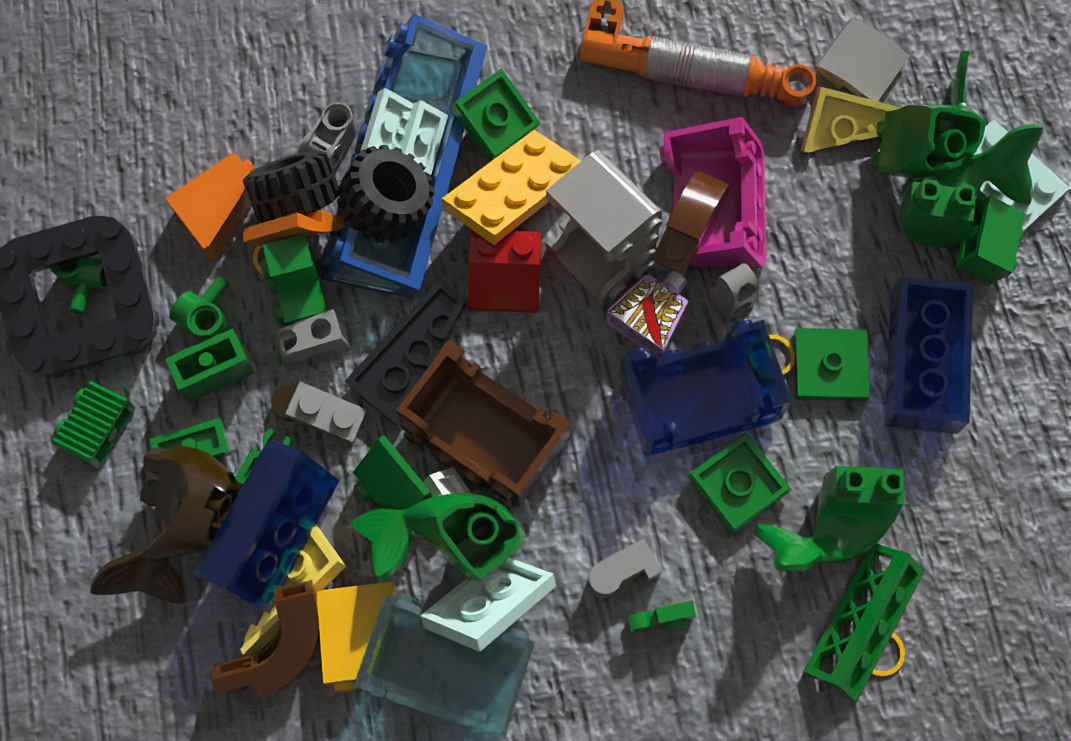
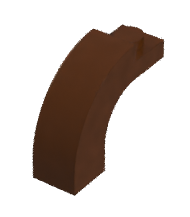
(689, 221)
(285, 655)

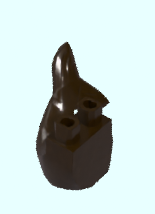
(194, 499)

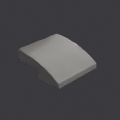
(862, 60)

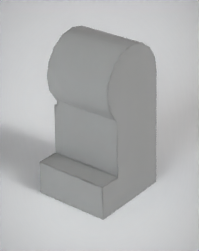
(735, 291)
(312, 337)
(622, 568)

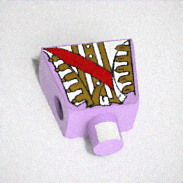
(650, 312)

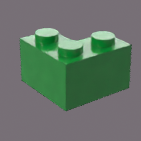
(295, 278)

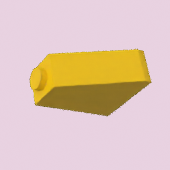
(345, 629)

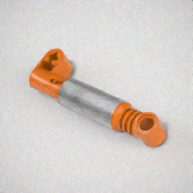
(694, 64)

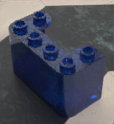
(704, 390)

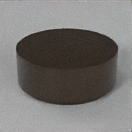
(281, 400)

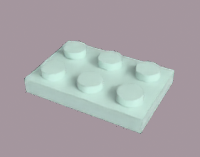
(1046, 185)
(485, 608)

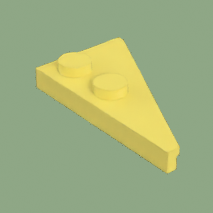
(841, 119)
(316, 563)

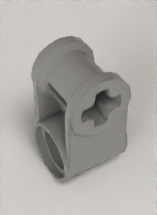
(330, 138)

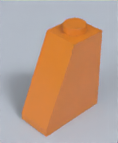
(213, 204)

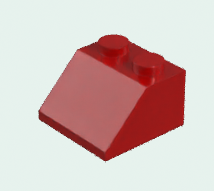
(505, 274)

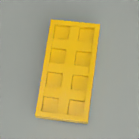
(509, 187)

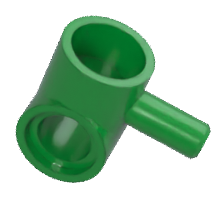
(86, 276)
(193, 311)

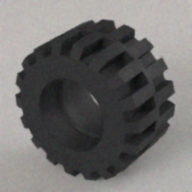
(400, 178)
(291, 185)

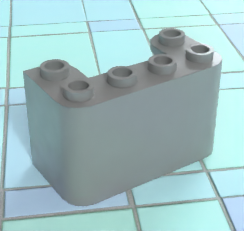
(608, 228)

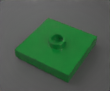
(495, 115)
(831, 364)
(739, 483)

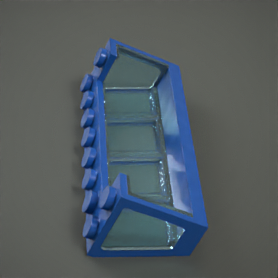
(428, 66)

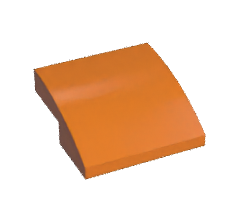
(292, 225)

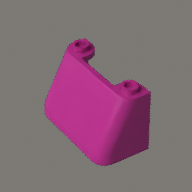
(735, 156)

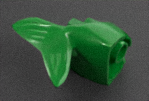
(930, 137)
(943, 206)
(851, 517)
(465, 527)

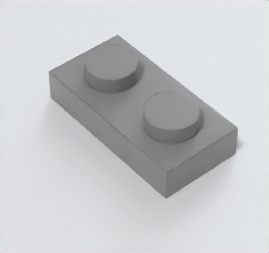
(325, 413)

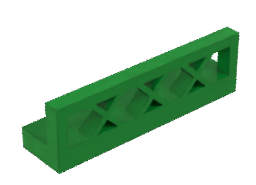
(873, 621)

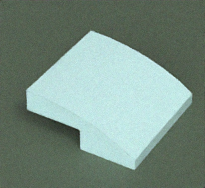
(406, 125)

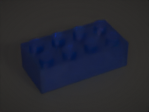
(929, 355)
(267, 525)

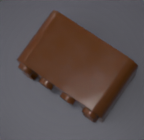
(481, 427)

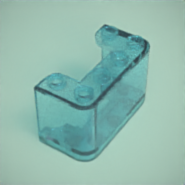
(442, 676)

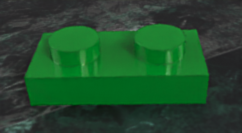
(206, 436)

